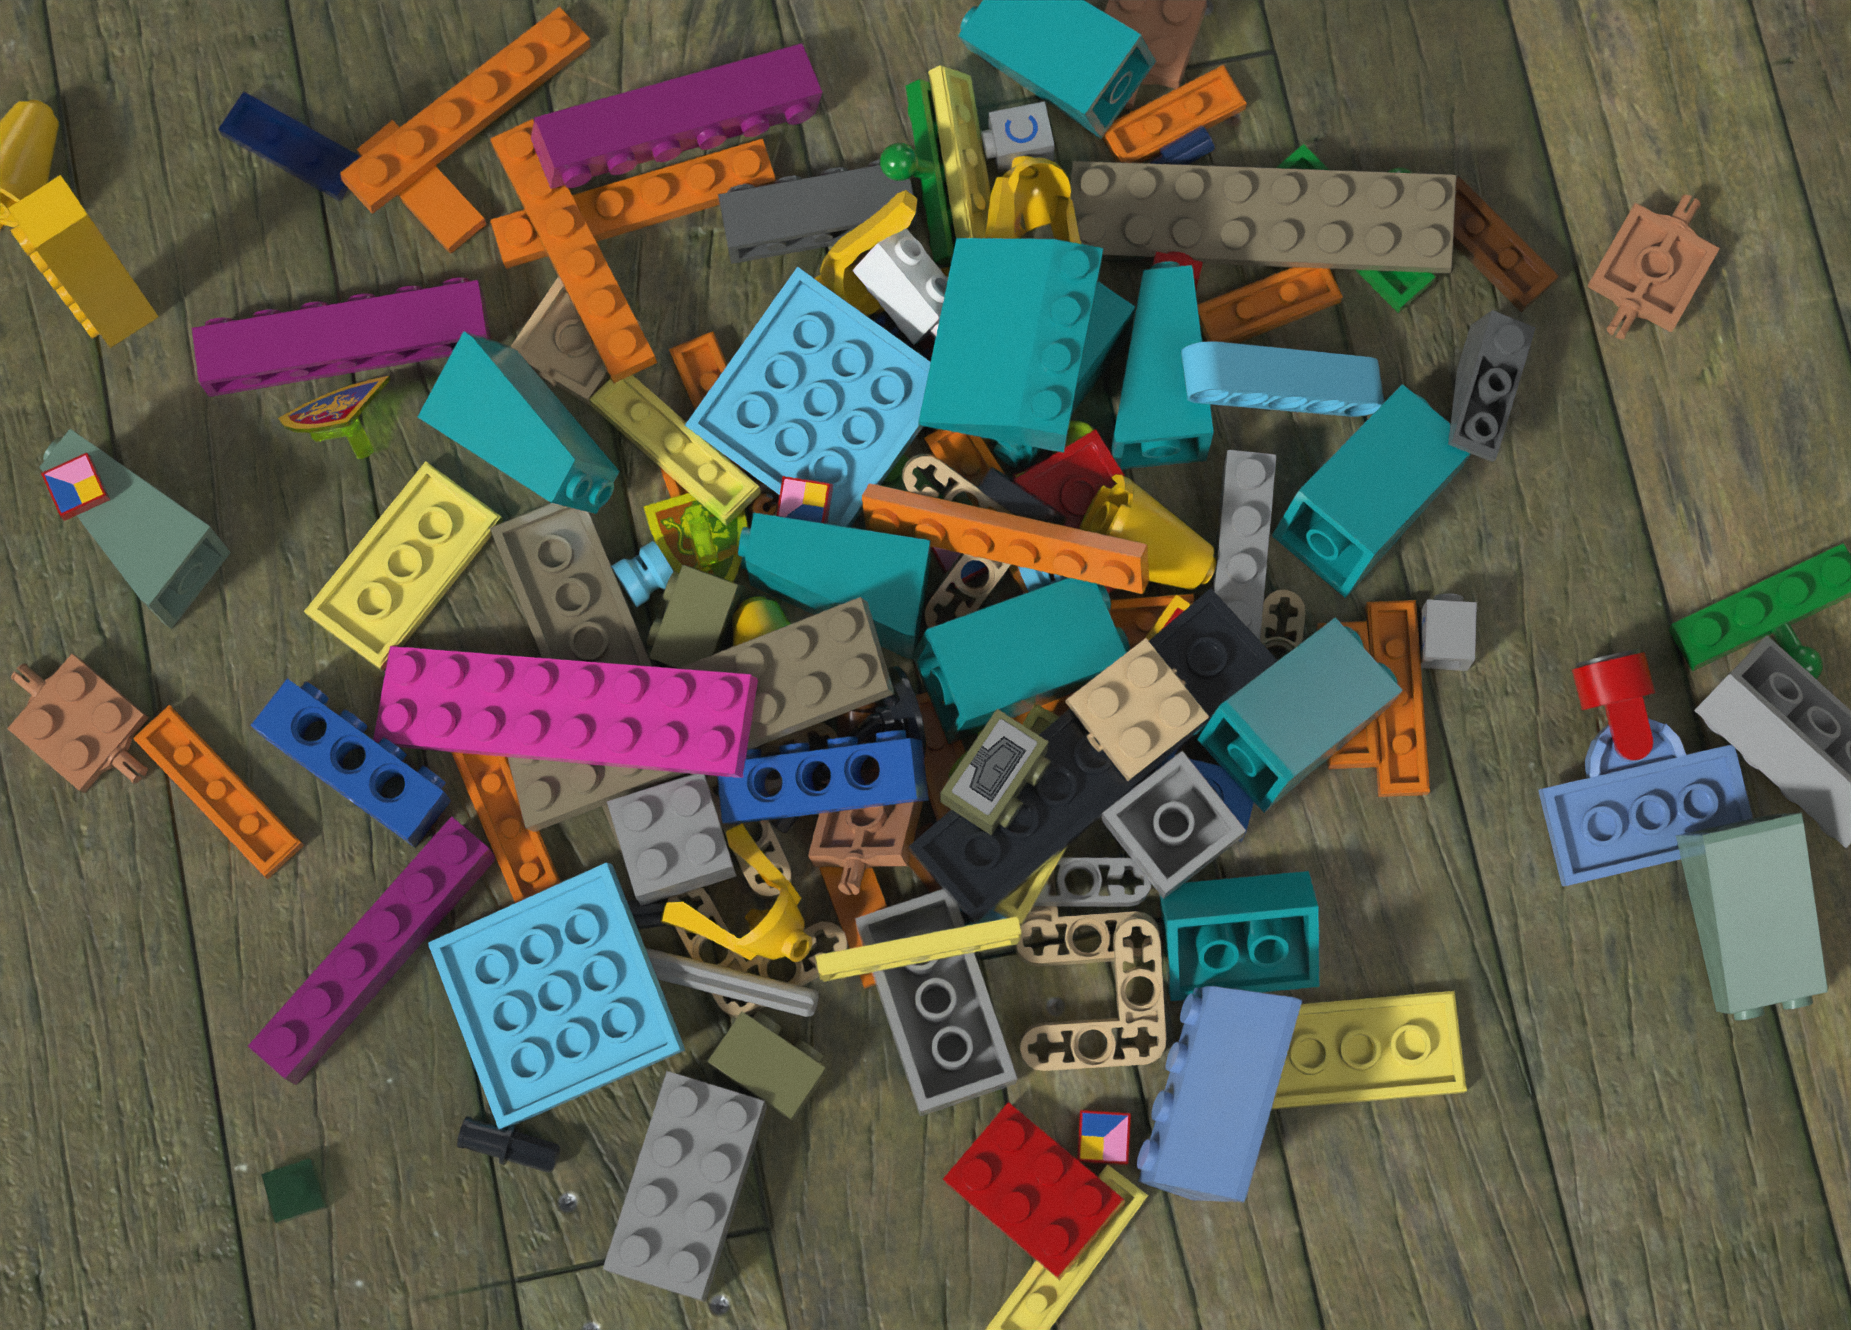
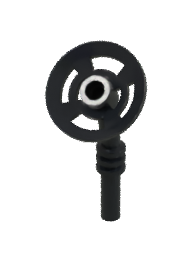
(891, 716)

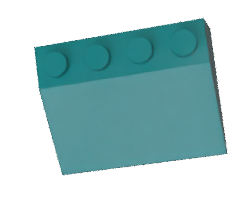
(1011, 339)

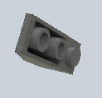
(1488, 383)

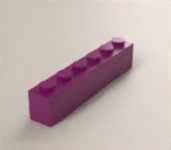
(676, 116)
(337, 337)
(372, 951)

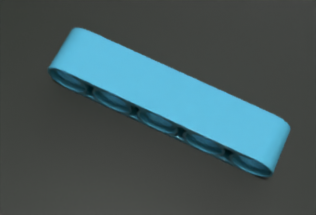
(1281, 379)

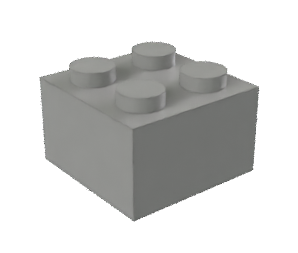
(1173, 824)
(671, 839)

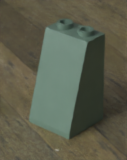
(145, 534)
(1755, 913)

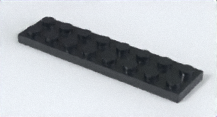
(981, 870)

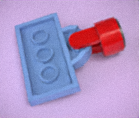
(1636, 782)

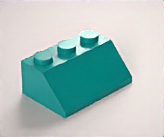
(1242, 934)

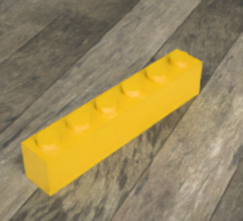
(80, 263)

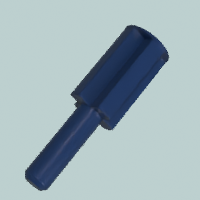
(1186, 148)

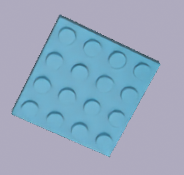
(816, 397)
(556, 996)

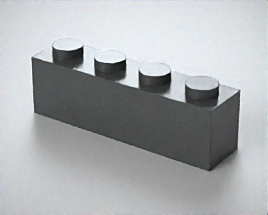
(804, 212)

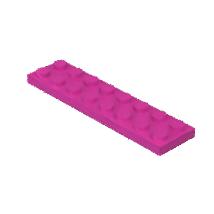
(567, 711)

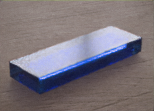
(288, 144)

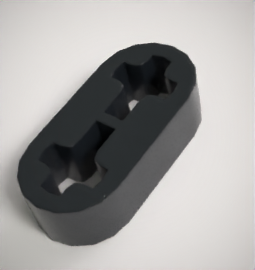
(1018, 499)

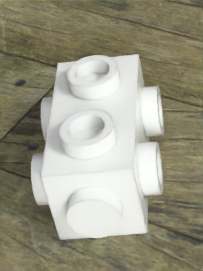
(905, 284)

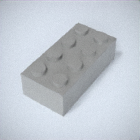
(1789, 732)
(938, 1010)
(685, 1186)

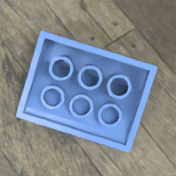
(1218, 1093)

